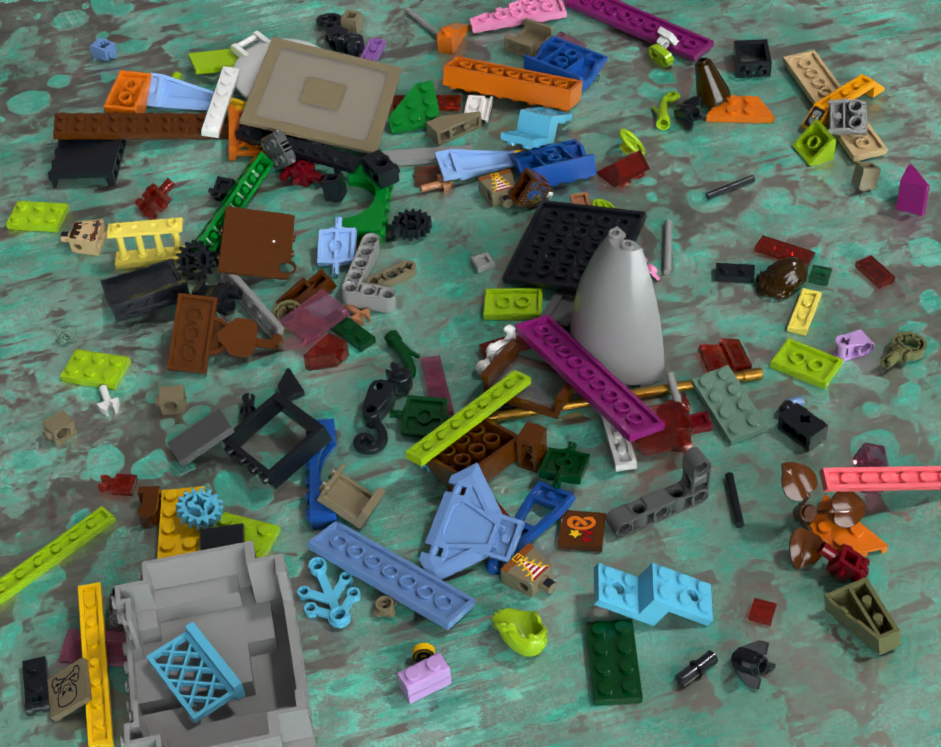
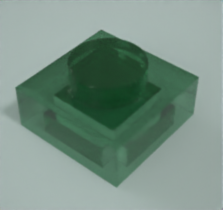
(820, 275)

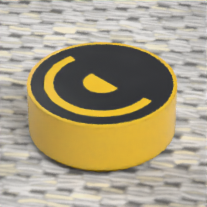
(422, 651)

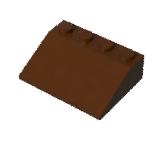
(484, 444)

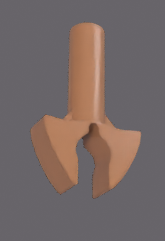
(445, 186)
(358, 313)

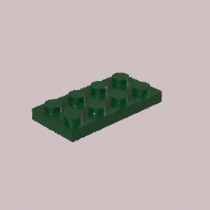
(614, 662)

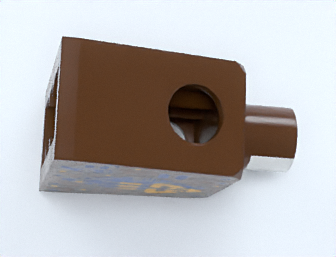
(530, 189)

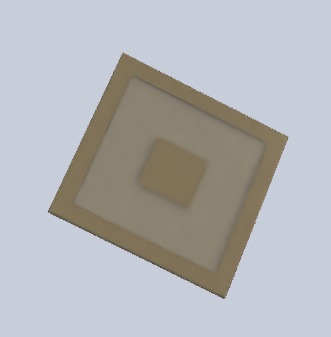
(322, 96)

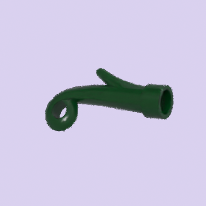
(395, 341)

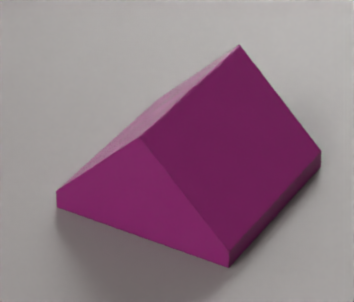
(912, 192)

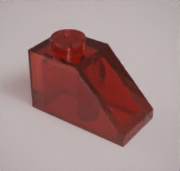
(326, 353)

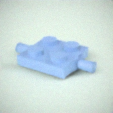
(336, 246)

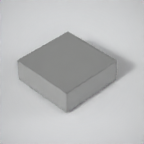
(482, 262)

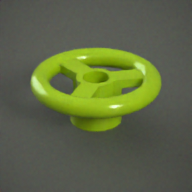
(630, 142)

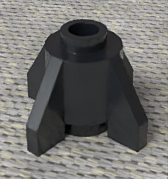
(687, 113)
(750, 662)

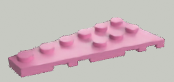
(516, 13)

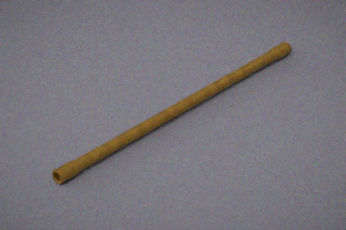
(743, 376)

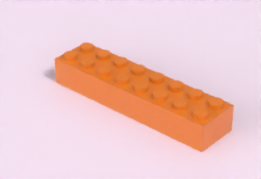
(512, 83)

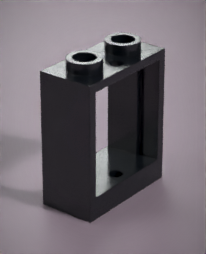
(752, 49)

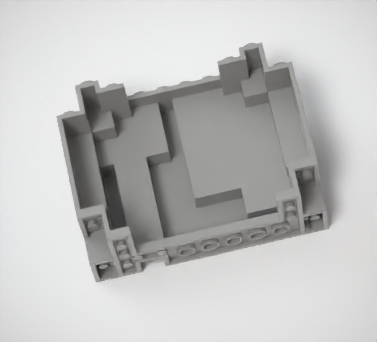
(252, 623)

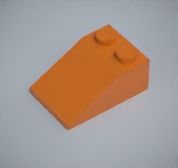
(129, 93)

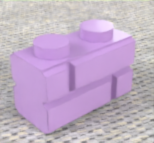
(424, 678)

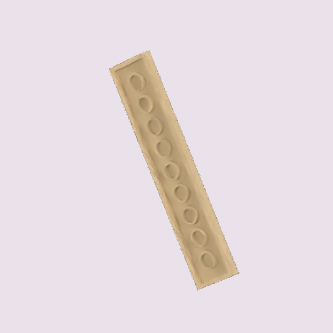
(819, 82)

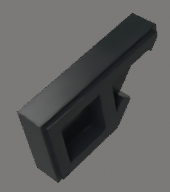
(290, 387)

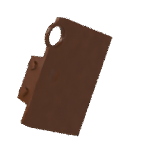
(256, 243)

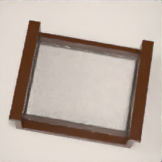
(547, 390)

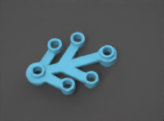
(318, 568)

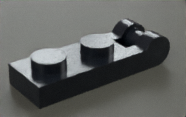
(35, 685)

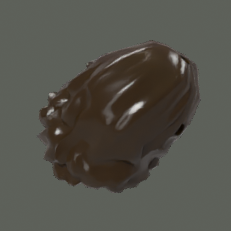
(782, 278)

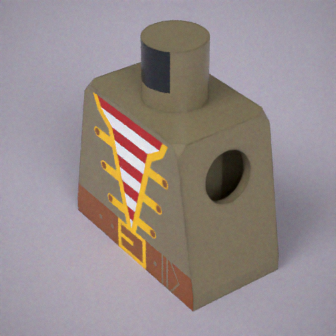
(496, 188)
(528, 572)

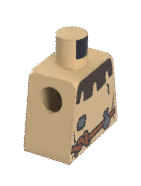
(86, 237)

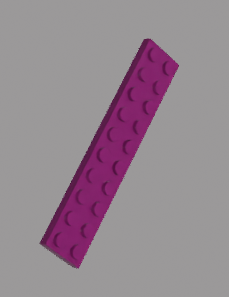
(643, 25)
(590, 378)

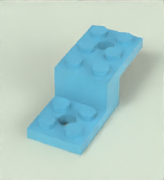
(536, 127)
(652, 594)

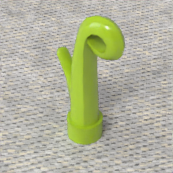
(663, 119)

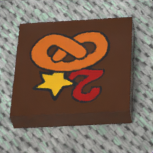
(582, 531)

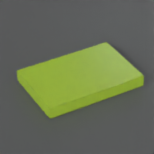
(212, 61)
(513, 303)
(806, 363)

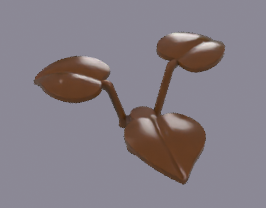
(796, 484)

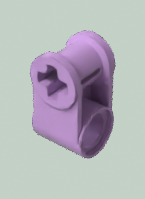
(853, 345)

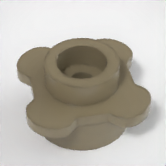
(381, 603)

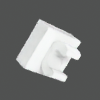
(666, 38)

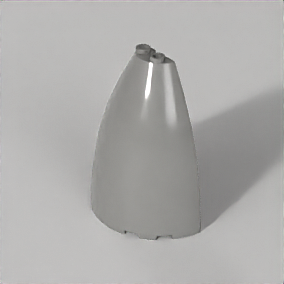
(618, 312)

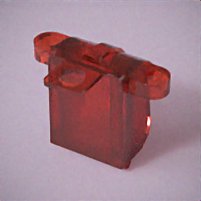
(677, 429)

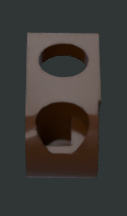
(150, 505)

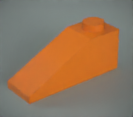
(451, 37)

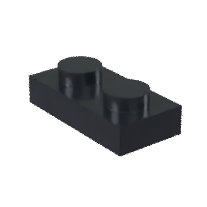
(735, 273)

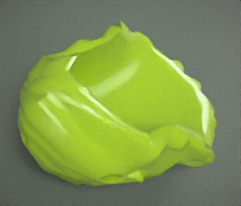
(521, 631)

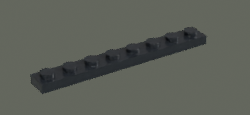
(304, 149)

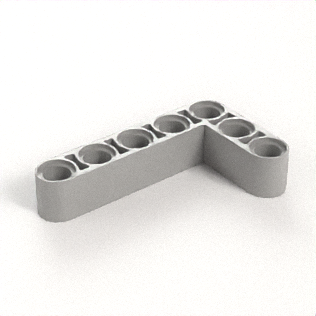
(356, 290)

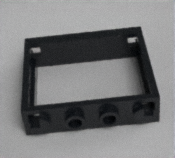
(293, 459)

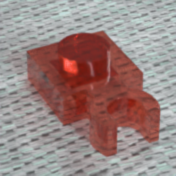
(120, 485)

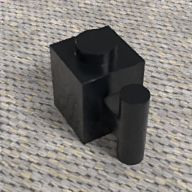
(334, 186)

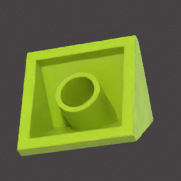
(816, 144)

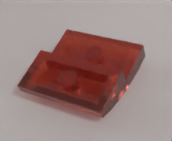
(725, 353)

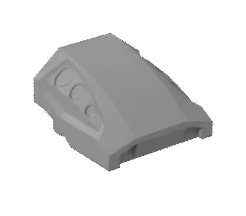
(847, 117)

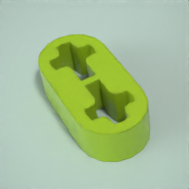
(660, 55)

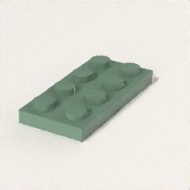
(729, 405)

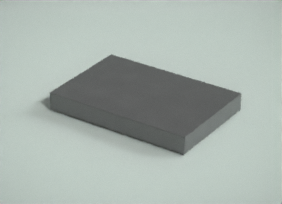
(200, 437)

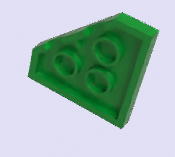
(415, 109)

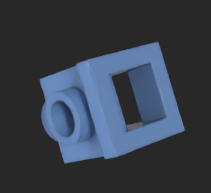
(103, 49)

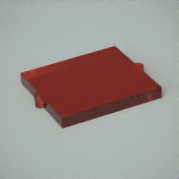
(425, 174)

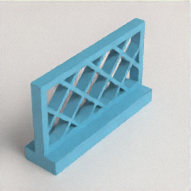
(214, 665)

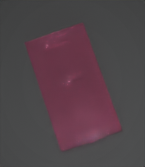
(72, 647)

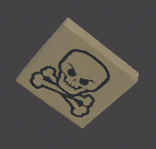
(69, 689)

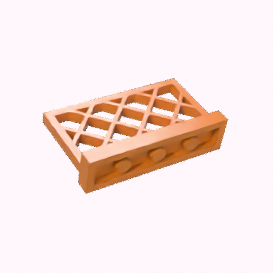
(234, 146)

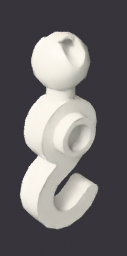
(494, 348)

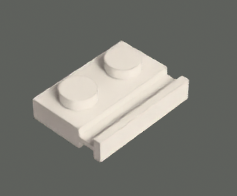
(479, 103)

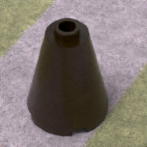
(710, 84)

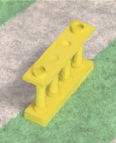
(137, 229)

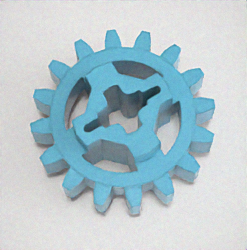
(199, 508)

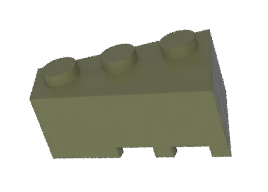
(864, 614)

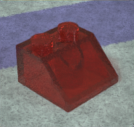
(625, 169)

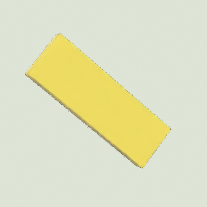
(804, 312)

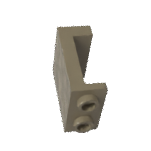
(528, 39)
(348, 497)

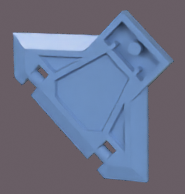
(469, 527)

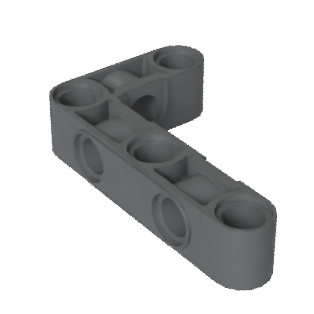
(668, 501)

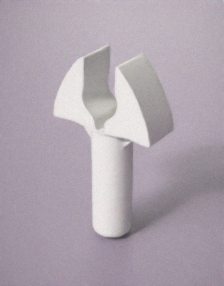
(107, 401)

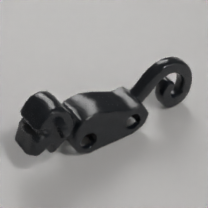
(339, 37)
(378, 405)

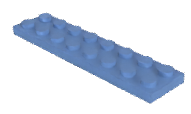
(392, 574)

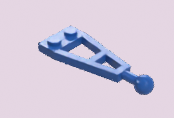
(543, 495)

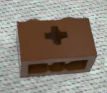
(531, 446)

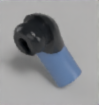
(789, 402)

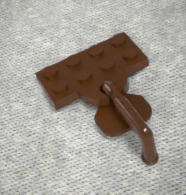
(197, 333)

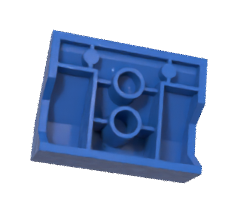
(566, 60)
(557, 162)

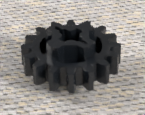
(412, 222)
(187, 261)

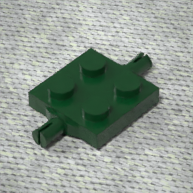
(421, 415)
(564, 465)

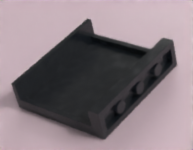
(87, 159)
(143, 290)

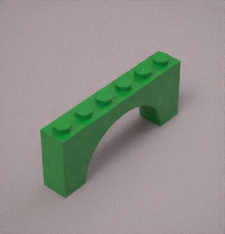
(375, 216)

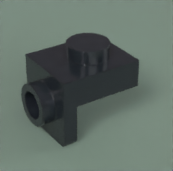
(221, 188)

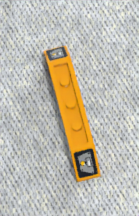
(851, 90)

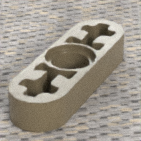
(402, 270)

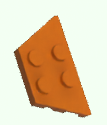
(741, 109)
(857, 536)

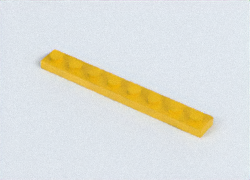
(95, 651)

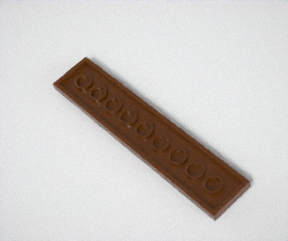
(132, 126)

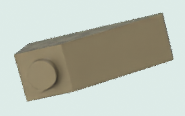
(450, 127)

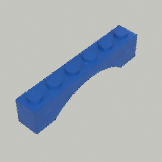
(318, 513)

